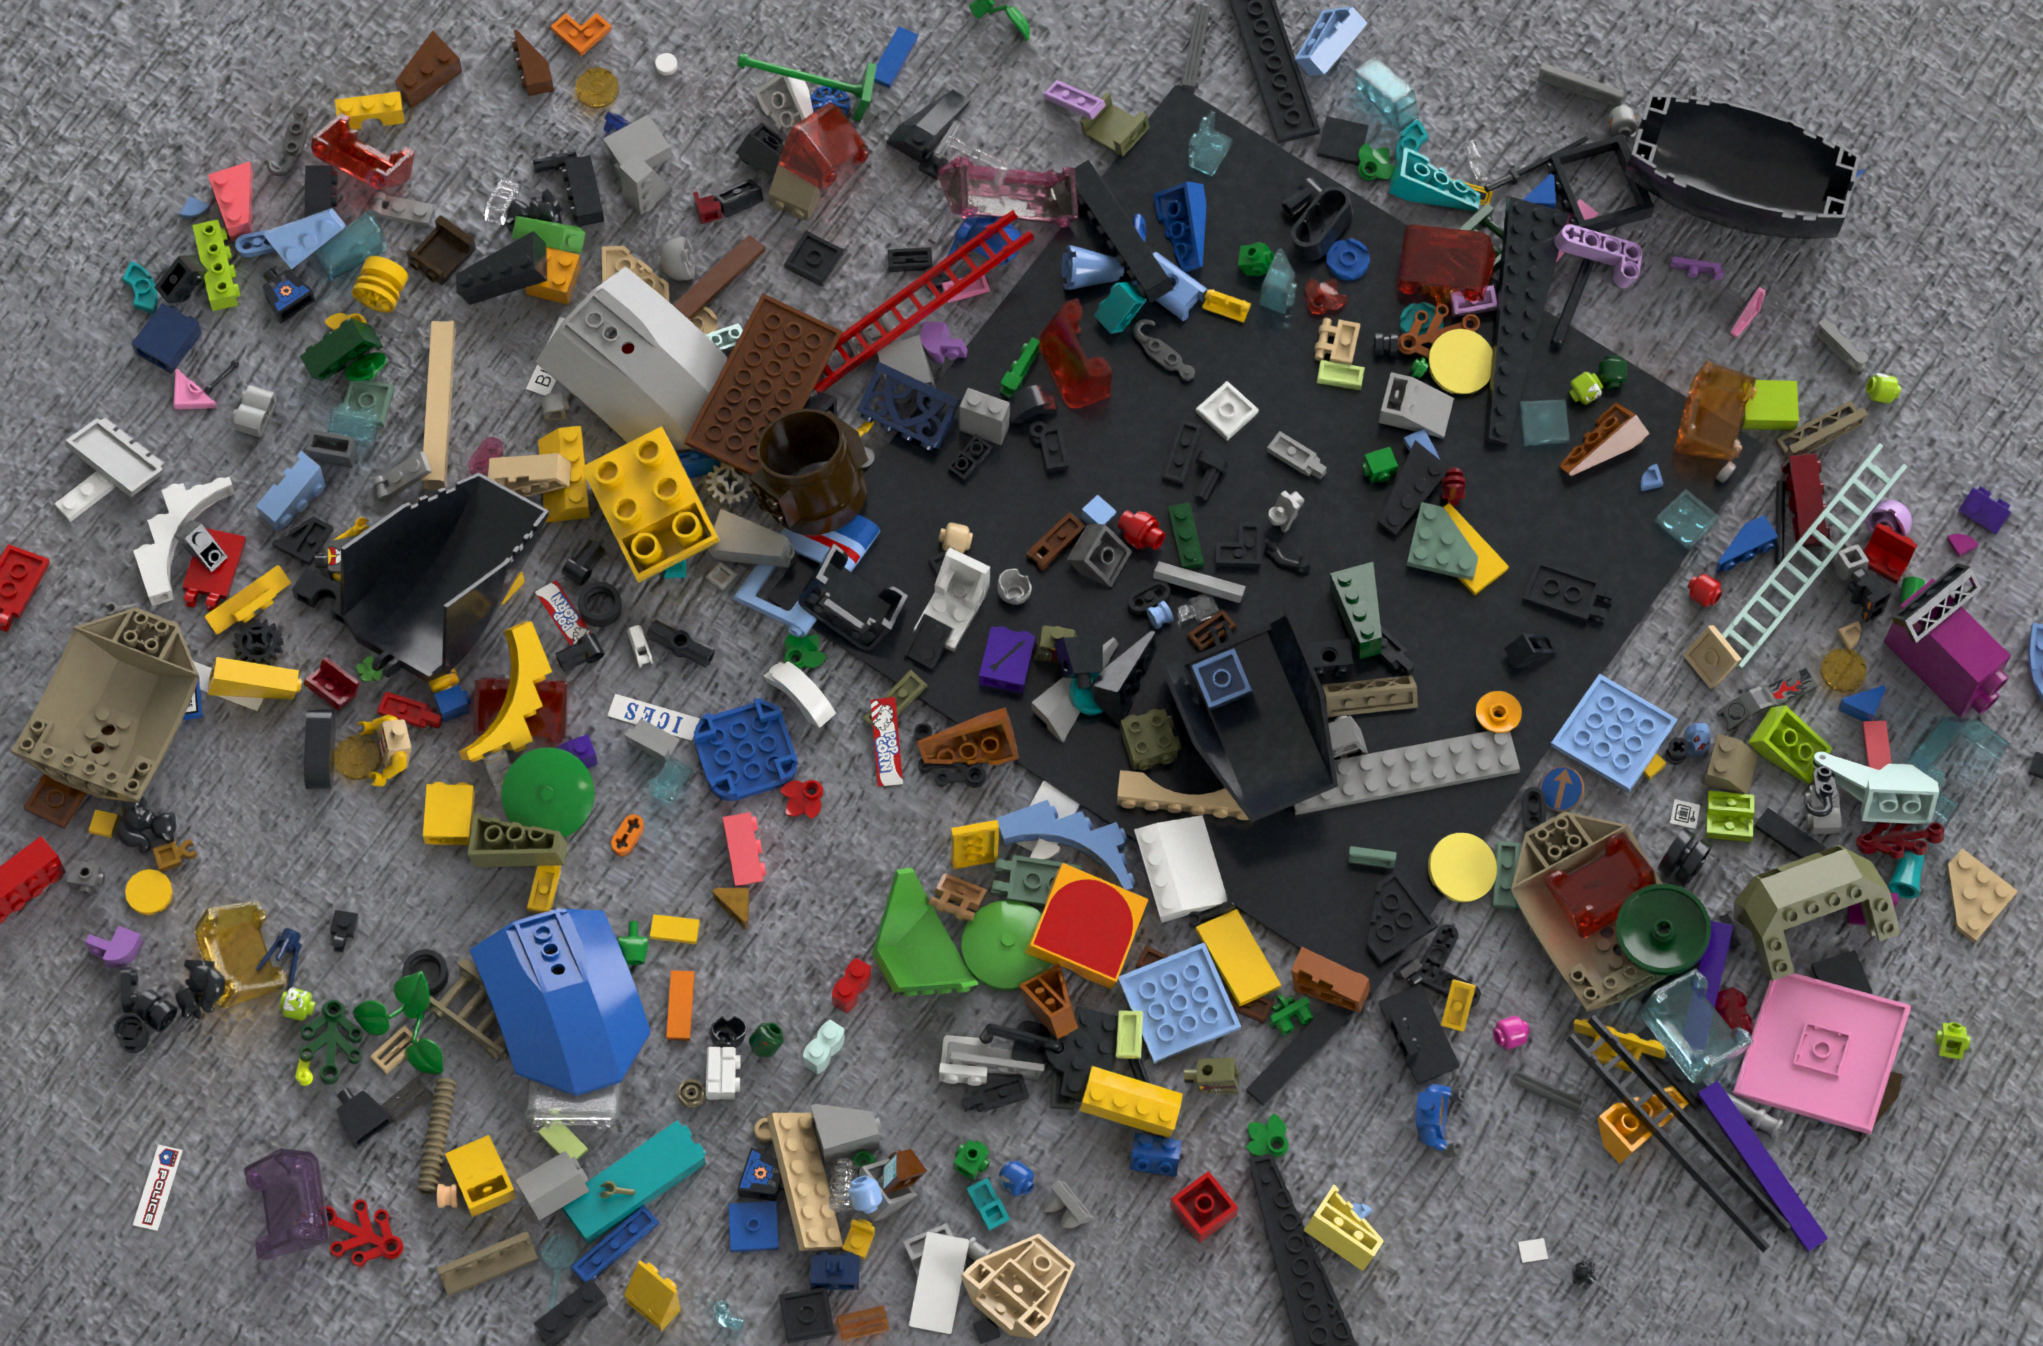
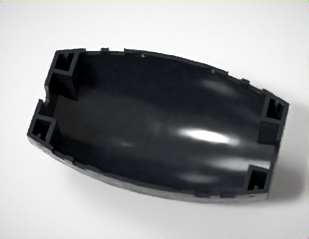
(1742, 168)

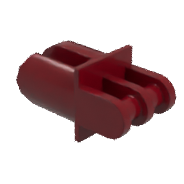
(1453, 486)

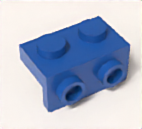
(1155, 1155)

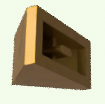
(735, 903)

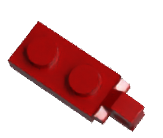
(412, 711)

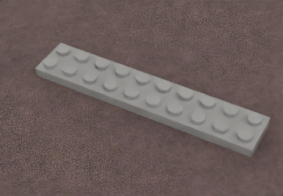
(1417, 769)

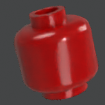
(1705, 590)

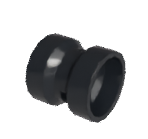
(1385, 344)

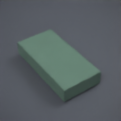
(1371, 857)

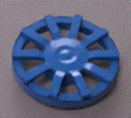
(830, 98)

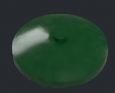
(1663, 929)

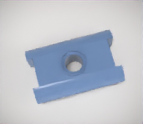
(1185, 293)

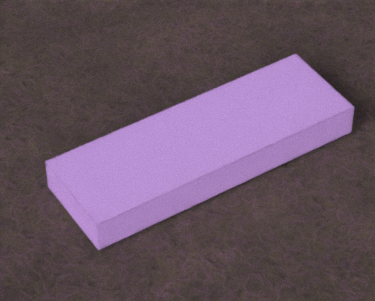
(1074, 99)

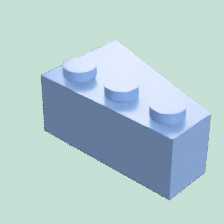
(303, 237)

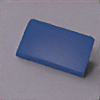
(697, 463)

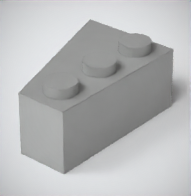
(641, 184)
(1346, 737)

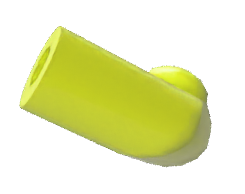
(303, 1073)

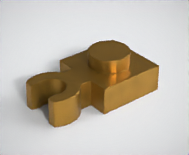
(170, 856)

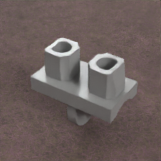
(1285, 510)

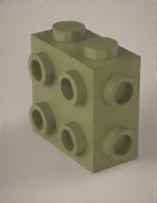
(1149, 739)

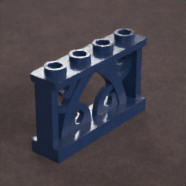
(892, 380)

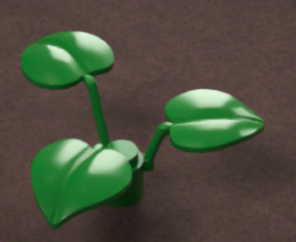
(981, 7)
(414, 993)

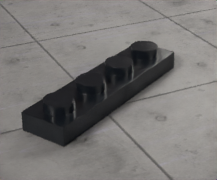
(1673, 1073)

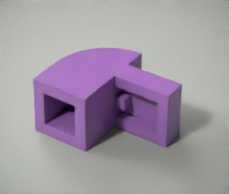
(938, 344)
(119, 951)

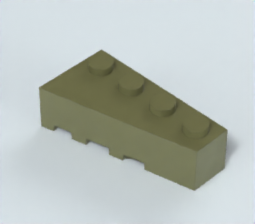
(511, 844)

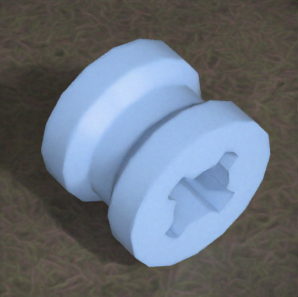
(1159, 615)

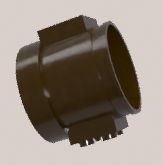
(815, 500)

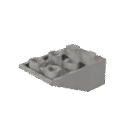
(1415, 406)

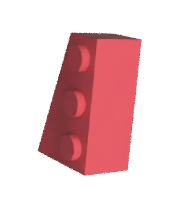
(234, 198)
(744, 849)

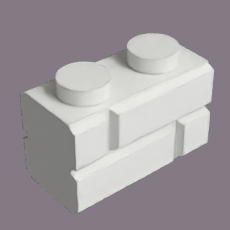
(721, 1073)

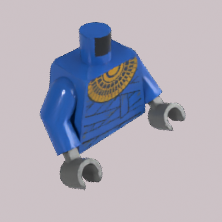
(1432, 1117)

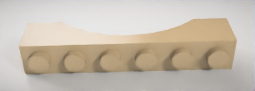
(1140, 791)

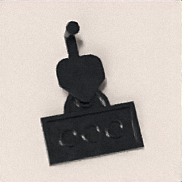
(1087, 1046)

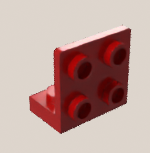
(1889, 553)

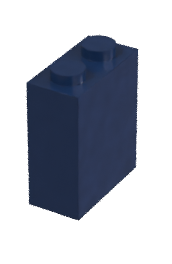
(167, 338)

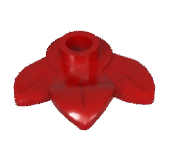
(800, 800)

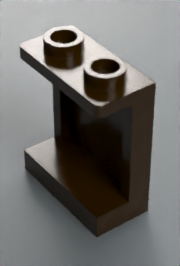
(442, 251)

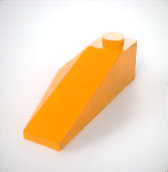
(1624, 1132)

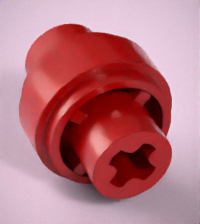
(1141, 530)

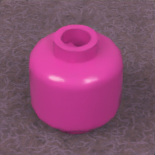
(1511, 1032)

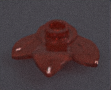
(1326, 294)

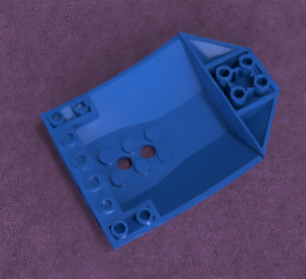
(569, 1027)

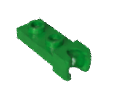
(1013, 379)

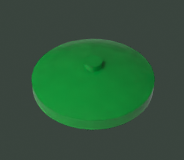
(548, 791)

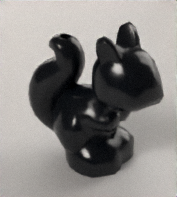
(545, 210)
(137, 819)
(202, 979)

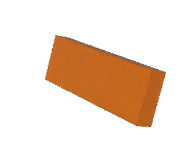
(680, 1005)

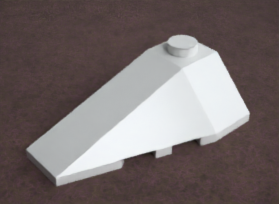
(785, 101)

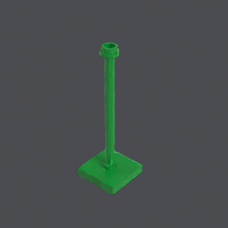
(861, 91)

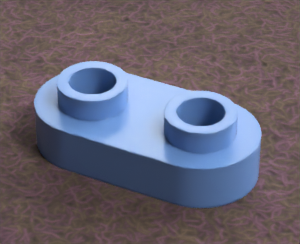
(257, 243)

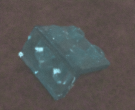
(1208, 146)

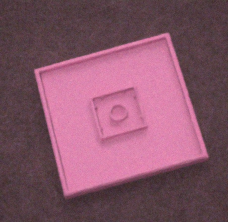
(1822, 1051)

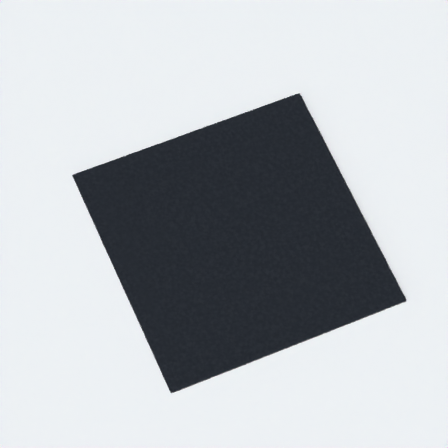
(1597, 523)

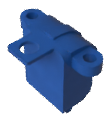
(975, 225)

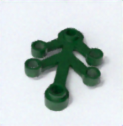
(331, 1038)

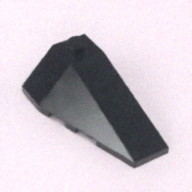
(761, 148)

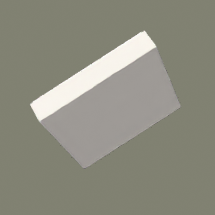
(1227, 410)

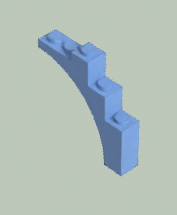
(1074, 831)

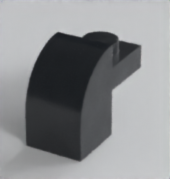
(1029, 403)

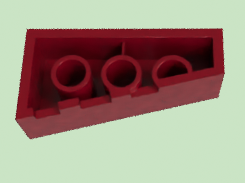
(1805, 496)

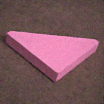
(1749, 312)
(189, 395)

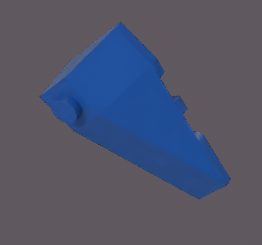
(1184, 217)

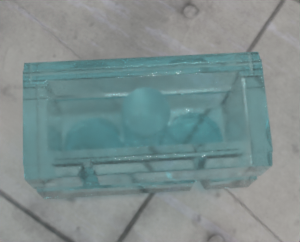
(354, 423)

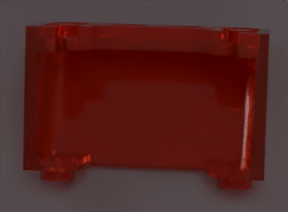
(822, 145)
(340, 148)
(1446, 260)
(1078, 378)
(549, 720)
(1599, 889)

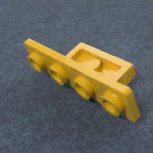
(248, 600)
(1629, 1041)

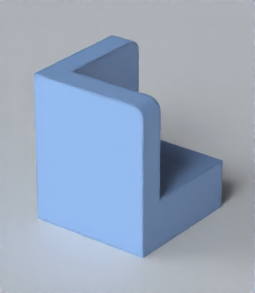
(1097, 512)

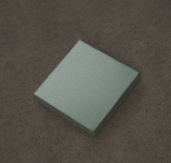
(370, 395)

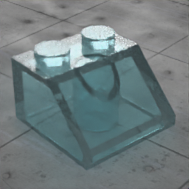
(1279, 284)

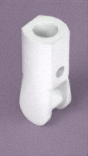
(639, 644)

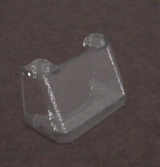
(555, 1107)

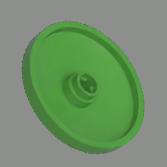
(997, 943)

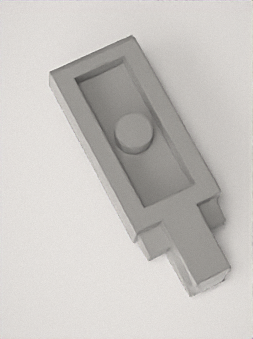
(1296, 455)

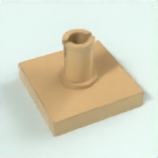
(1712, 657)

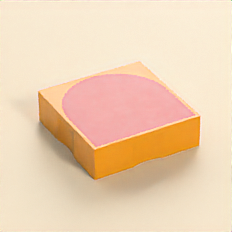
(1087, 926)

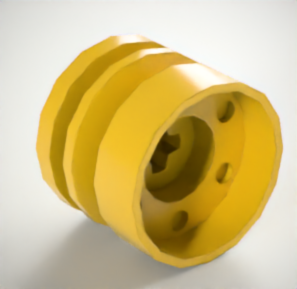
(379, 284)

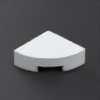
(1045, 850)

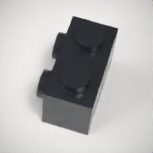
(181, 279)

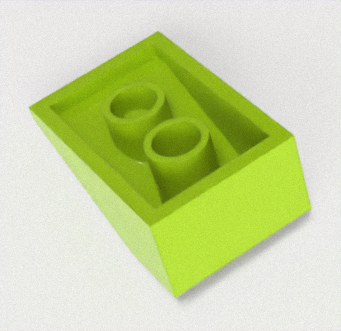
(1788, 742)

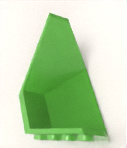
(914, 944)

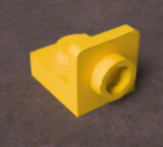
(859, 1238)

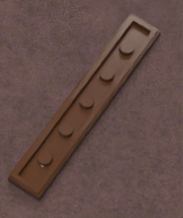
(719, 277)
(1256, 1009)

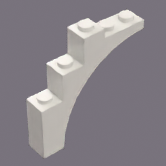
(183, 505)

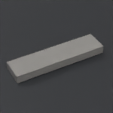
(1580, 85)
(1199, 582)

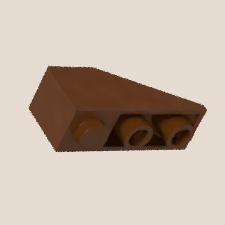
(535, 67)

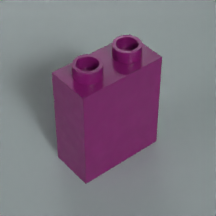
(1954, 659)

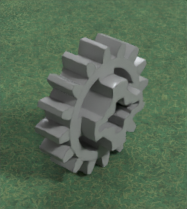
(720, 480)

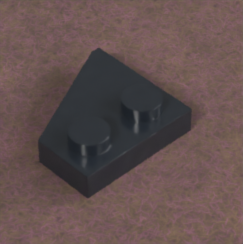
(305, 540)

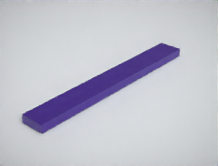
(1762, 1166)

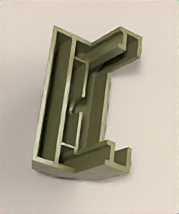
(1808, 891)

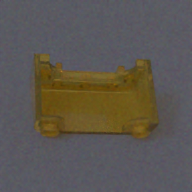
(235, 943)

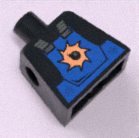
(286, 293)
(760, 1177)

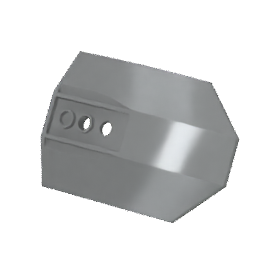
(639, 391)

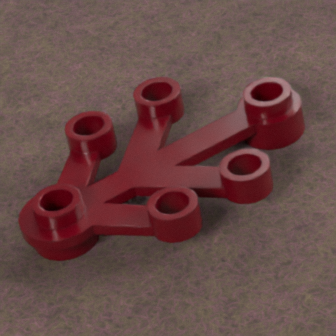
(1872, 841)

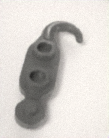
(293, 142)
(1162, 352)

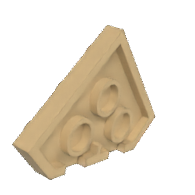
(617, 257)
(1976, 894)

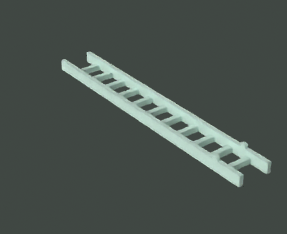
(1820, 565)

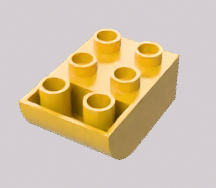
(650, 504)

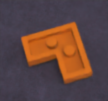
(581, 37)

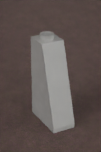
(749, 542)

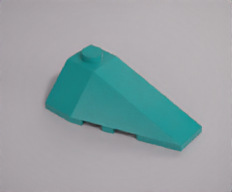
(1423, 183)

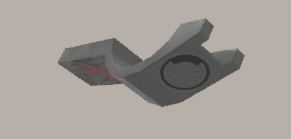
(1768, 696)

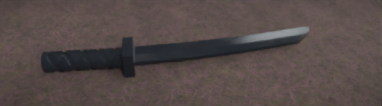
(1513, 176)

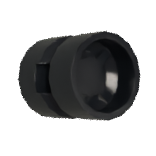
(157, 1012)
(131, 1033)

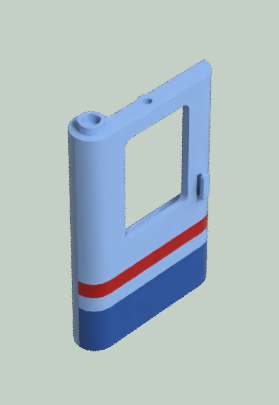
(852, 538)

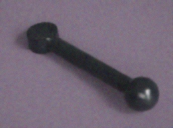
(208, 389)

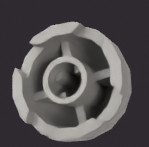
(677, 260)

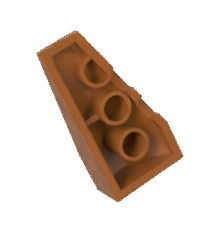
(1615, 433)

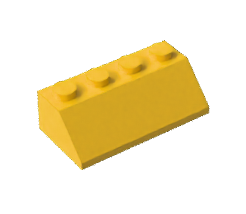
(573, 501)
(1131, 1102)

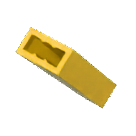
(252, 680)

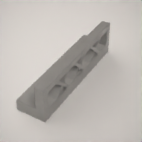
(995, 1059)

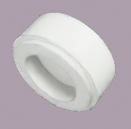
(666, 64)

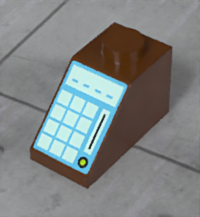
(902, 1171)

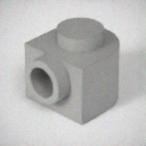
(554, 407)

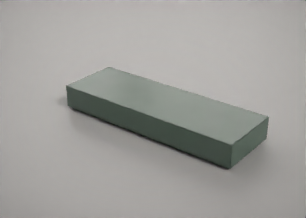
(1507, 860)

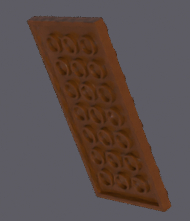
(763, 378)

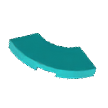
(1411, 138)
(143, 286)

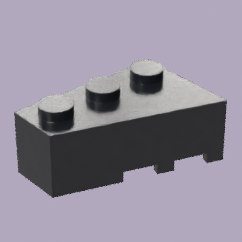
(320, 189)

